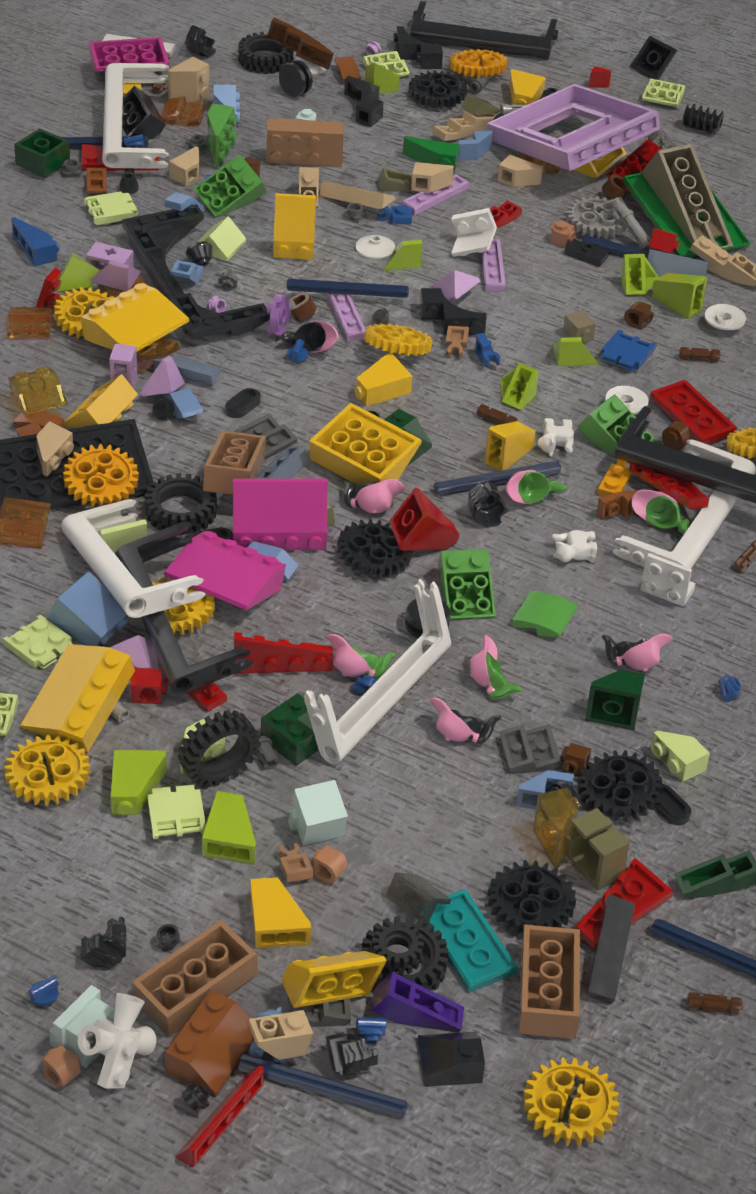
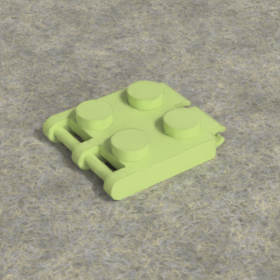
(111, 207)
(38, 643)
(176, 811)

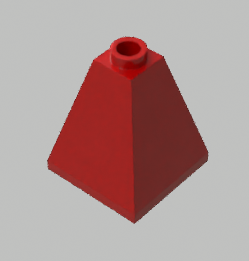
(422, 525)

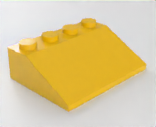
(132, 319)
(363, 447)
(80, 694)

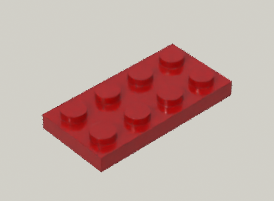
(689, 406)

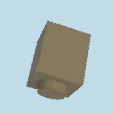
(579, 325)

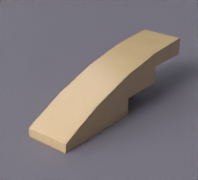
(462, 127)

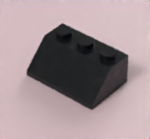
(140, 115)

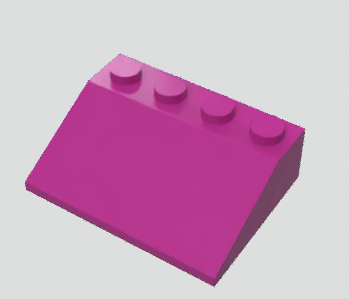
(127, 51)
(281, 512)
(228, 570)

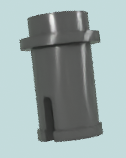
(477, 84)
(267, 753)

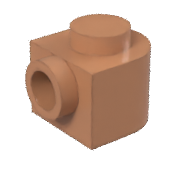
(562, 233)
(328, 864)
(61, 1066)

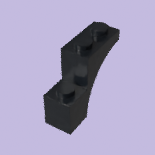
(409, 48)
(369, 107)
(437, 307)

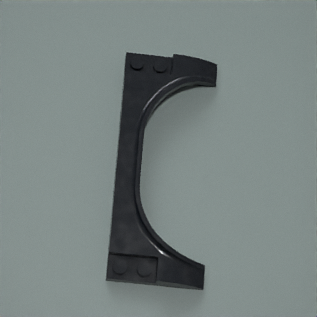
(151, 240)

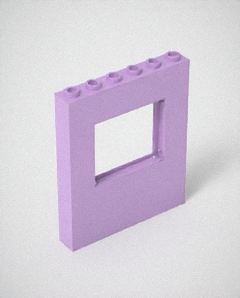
(613, 127)

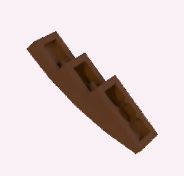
(301, 43)

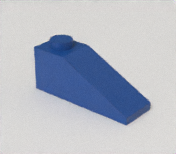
(35, 242)

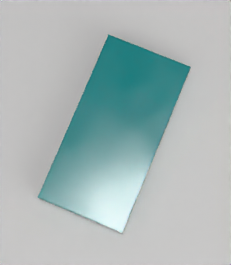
(471, 943)

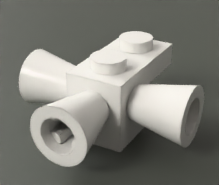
(118, 1041)

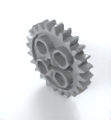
(594, 217)

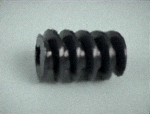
(702, 119)

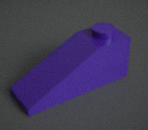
(415, 1005)

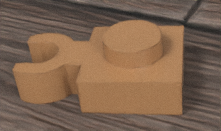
(456, 340)
(294, 865)

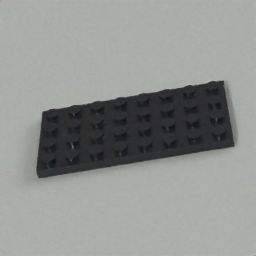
(22, 472)

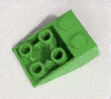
(220, 132)
(230, 187)
(608, 424)
(467, 583)

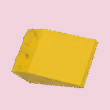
(294, 226)

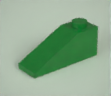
(431, 151)

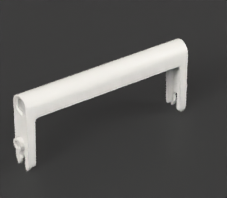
(113, 153)
(703, 526)
(136, 601)
(339, 737)

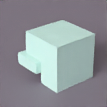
(318, 813)
(78, 1015)

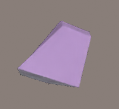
(117, 276)
(456, 284)
(164, 379)
(140, 650)

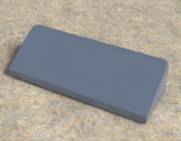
(671, 263)
(193, 370)
(286, 464)

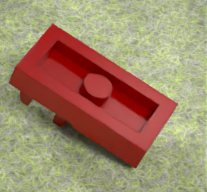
(51, 283)
(208, 696)

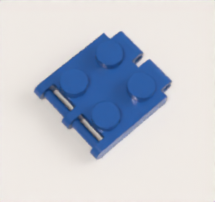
(627, 350)

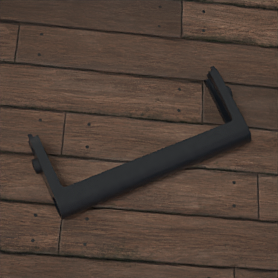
(482, 38)
(682, 464)
(179, 674)

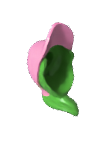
(531, 487)
(659, 510)
(354, 663)
(488, 674)

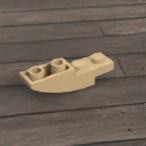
(733, 268)

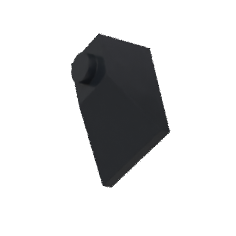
(653, 58)
(451, 1058)

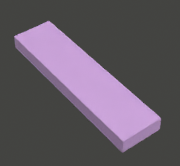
(425, 200)
(493, 268)
(347, 316)

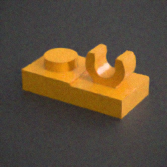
(615, 479)

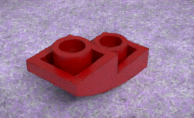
(505, 213)

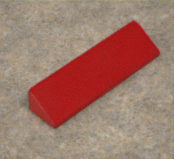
(222, 1117)

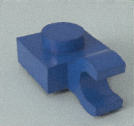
(397, 214)
(484, 350)

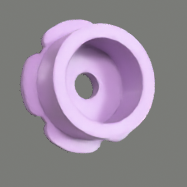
(372, 48)
(216, 304)

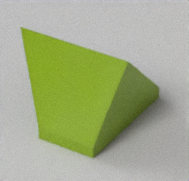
(381, 77)
(406, 255)
(77, 274)
(637, 274)
(572, 352)
(519, 386)

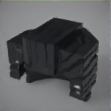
(199, 43)
(486, 504)
(108, 948)
(350, 1054)

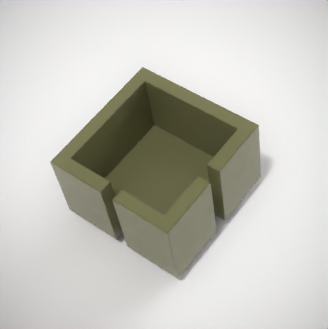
(597, 848)

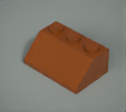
(210, 1044)

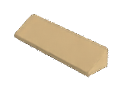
(355, 195)

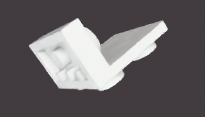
(474, 232)
(667, 580)

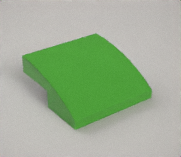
(545, 613)

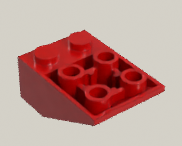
(636, 160)

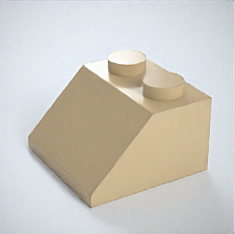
(189, 80)

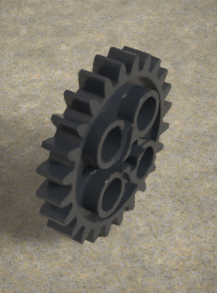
(437, 89)
(372, 549)
(620, 785)
(531, 896)

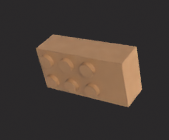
(304, 142)
(232, 458)
(182, 980)
(549, 981)

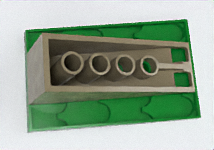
(680, 201)

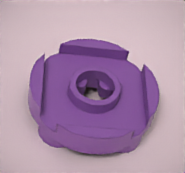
(279, 314)

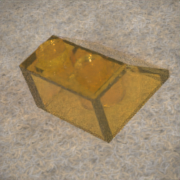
(37, 390)
(553, 822)

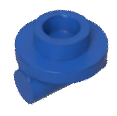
(134, 142)
(297, 353)
(363, 684)
(729, 687)
(44, 992)
(371, 1028)

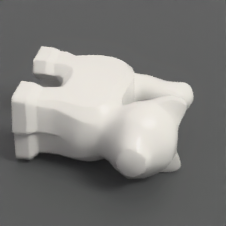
(556, 435)
(578, 546)

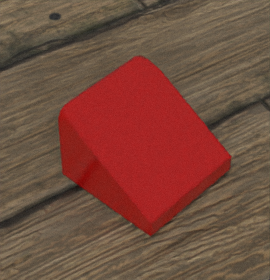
(600, 78)

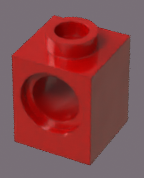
(663, 241)
(148, 686)

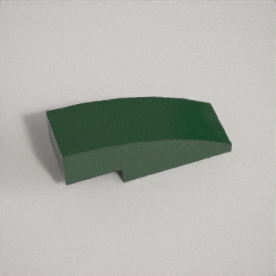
(718, 875)

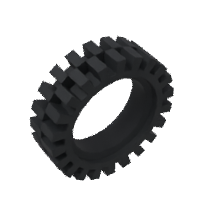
(260, 62)
(180, 487)
(207, 735)
(433, 945)

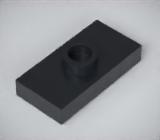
(587, 252)

